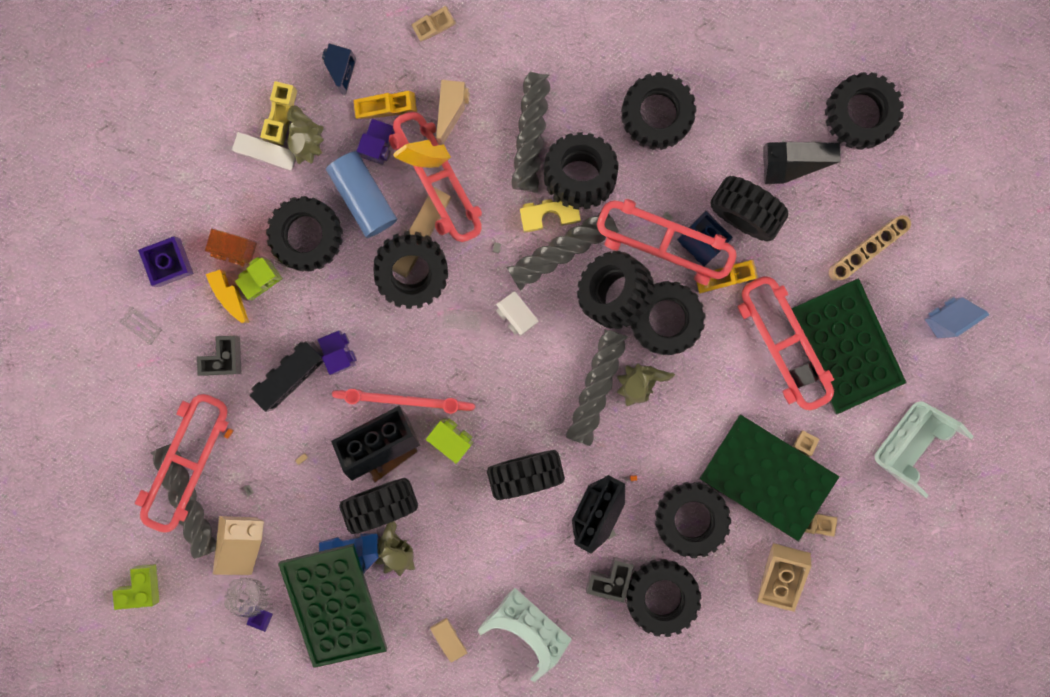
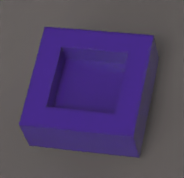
(260, 621)

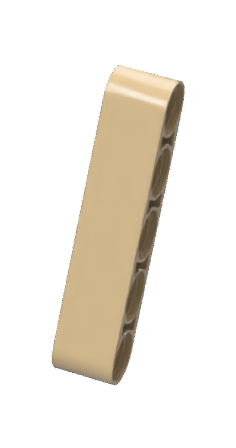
(425, 224)
(877, 244)

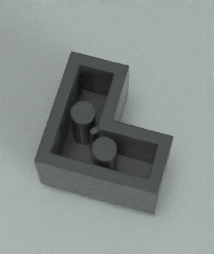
(226, 360)
(613, 585)

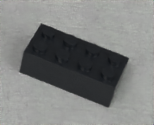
(288, 376)
(375, 443)

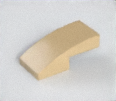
(433, 24)
(806, 443)
(823, 525)
(448, 640)

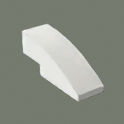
(263, 151)

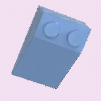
(955, 317)

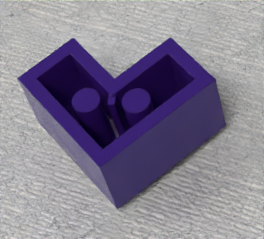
(375, 144)
(336, 352)

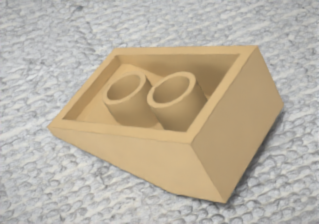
(451, 106)
(237, 545)
(784, 577)

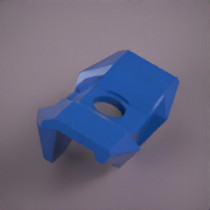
(365, 547)

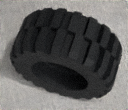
(673, 90)
(886, 100)
(585, 149)
(749, 208)
(286, 216)
(410, 293)
(631, 301)
(693, 320)
(525, 475)
(378, 506)
(710, 538)
(672, 621)

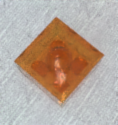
(226, 245)

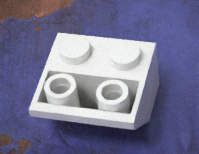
(517, 314)

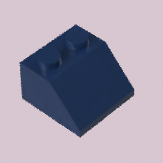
(340, 65)
(702, 251)

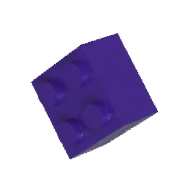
(165, 261)

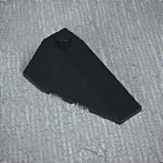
(796, 159)

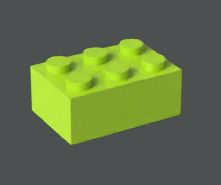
(450, 440)

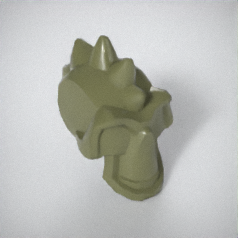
(303, 136)
(639, 382)
(394, 552)

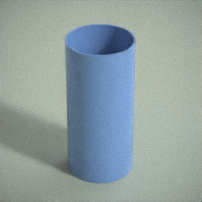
(361, 194)

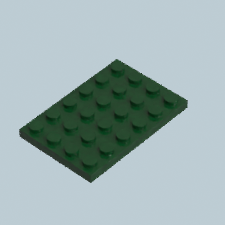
(849, 345)
(769, 477)
(333, 605)

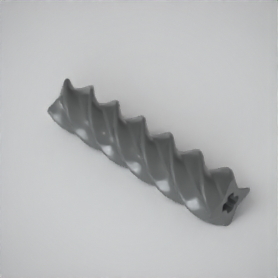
(530, 126)
(559, 251)
(598, 384)
(195, 528)

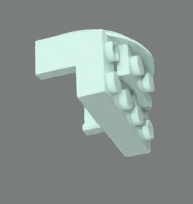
(533, 626)

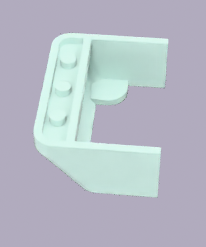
(912, 438)

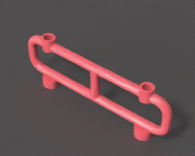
(445, 224)
(702, 274)
(792, 393)
(449, 405)
(146, 499)

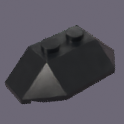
(598, 513)

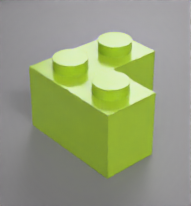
(258, 278)
(142, 591)

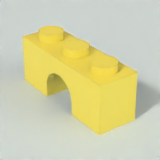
(277, 124)
(532, 215)

